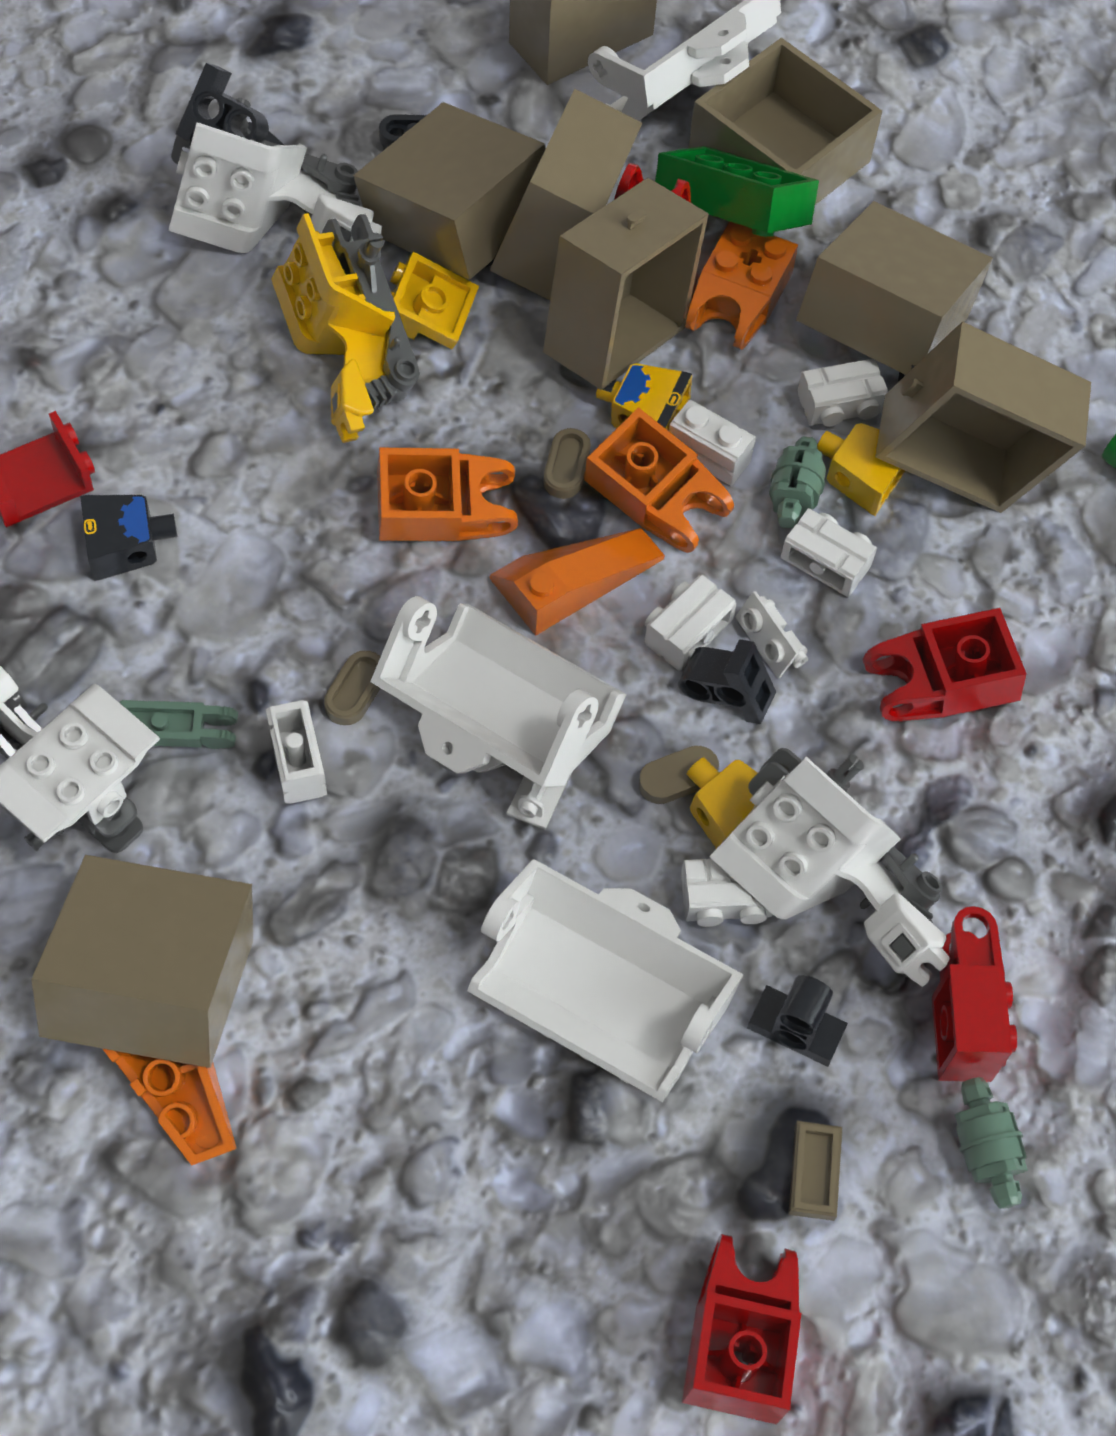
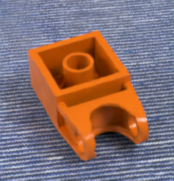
(742, 281)
(655, 480)
(439, 495)

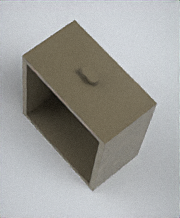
(562, 34)
(790, 118)
(450, 187)
(565, 189)
(623, 282)
(892, 287)
(984, 418)
(144, 961)

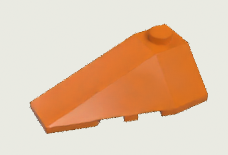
(567, 578)
(184, 1101)

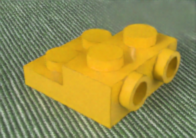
(432, 299)

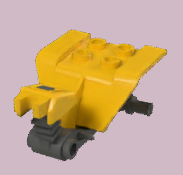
(343, 306)

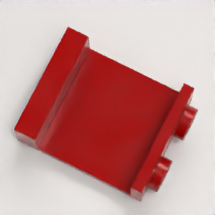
(43, 474)

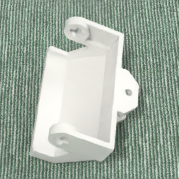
(704, 60)
(494, 695)
(602, 976)

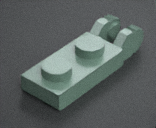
(183, 722)

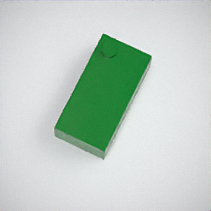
(741, 189)

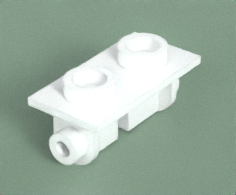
(765, 627)
(535, 803)

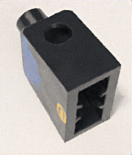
(122, 533)

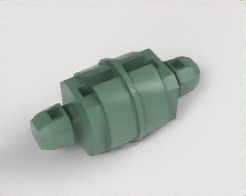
(797, 481)
(991, 1142)

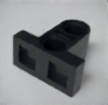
(231, 111)
(730, 679)
(800, 1019)

